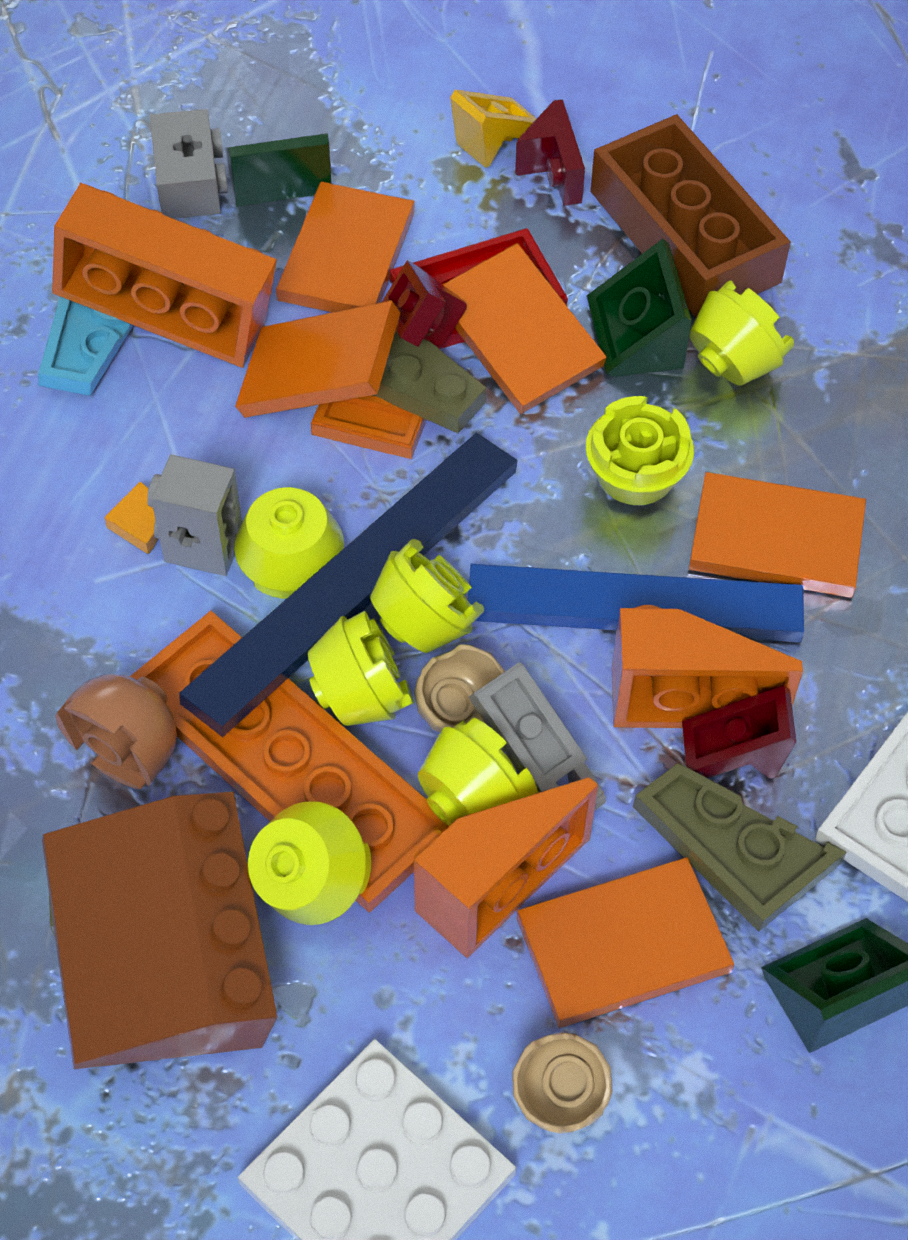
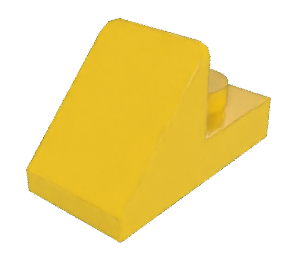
(486, 121)

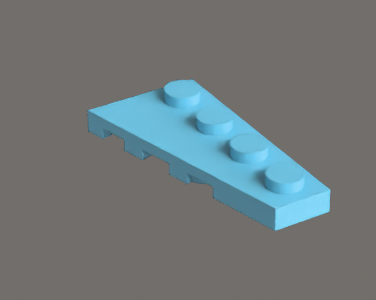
(80, 347)

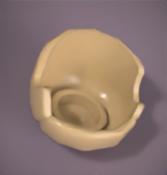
(449, 681)
(562, 1082)

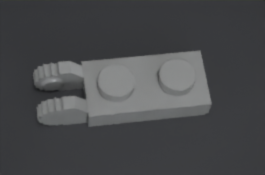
(532, 730)

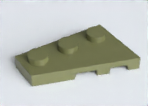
(430, 385)
(743, 854)

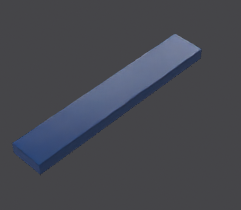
(595, 600)

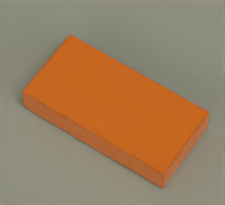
(370, 425)

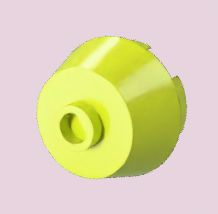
(738, 335)
(639, 450)
(286, 540)
(423, 599)
(357, 672)
(470, 772)
(309, 863)

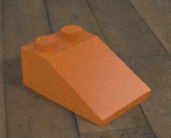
(684, 666)
(497, 860)

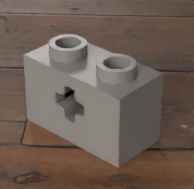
(185, 163)
(196, 514)

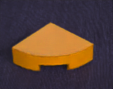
(134, 519)

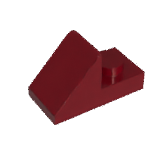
(552, 148)
(425, 306)
(742, 733)

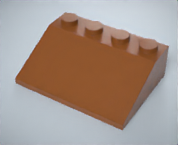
(158, 933)

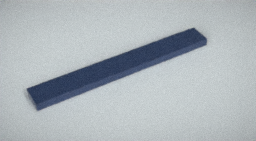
(343, 586)

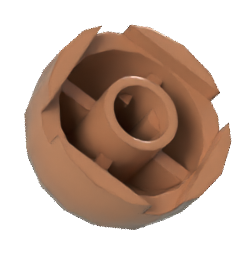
(123, 725)

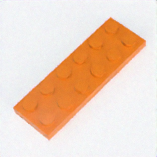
(297, 754)

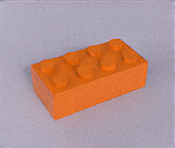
(161, 274)

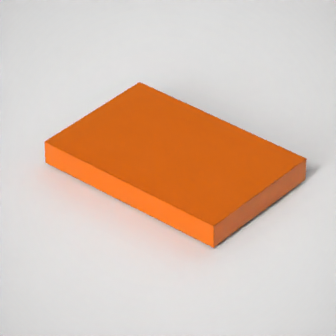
(345, 249)
(522, 329)
(318, 360)
(778, 534)
(624, 942)

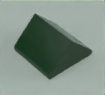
(279, 169)
(642, 315)
(841, 982)

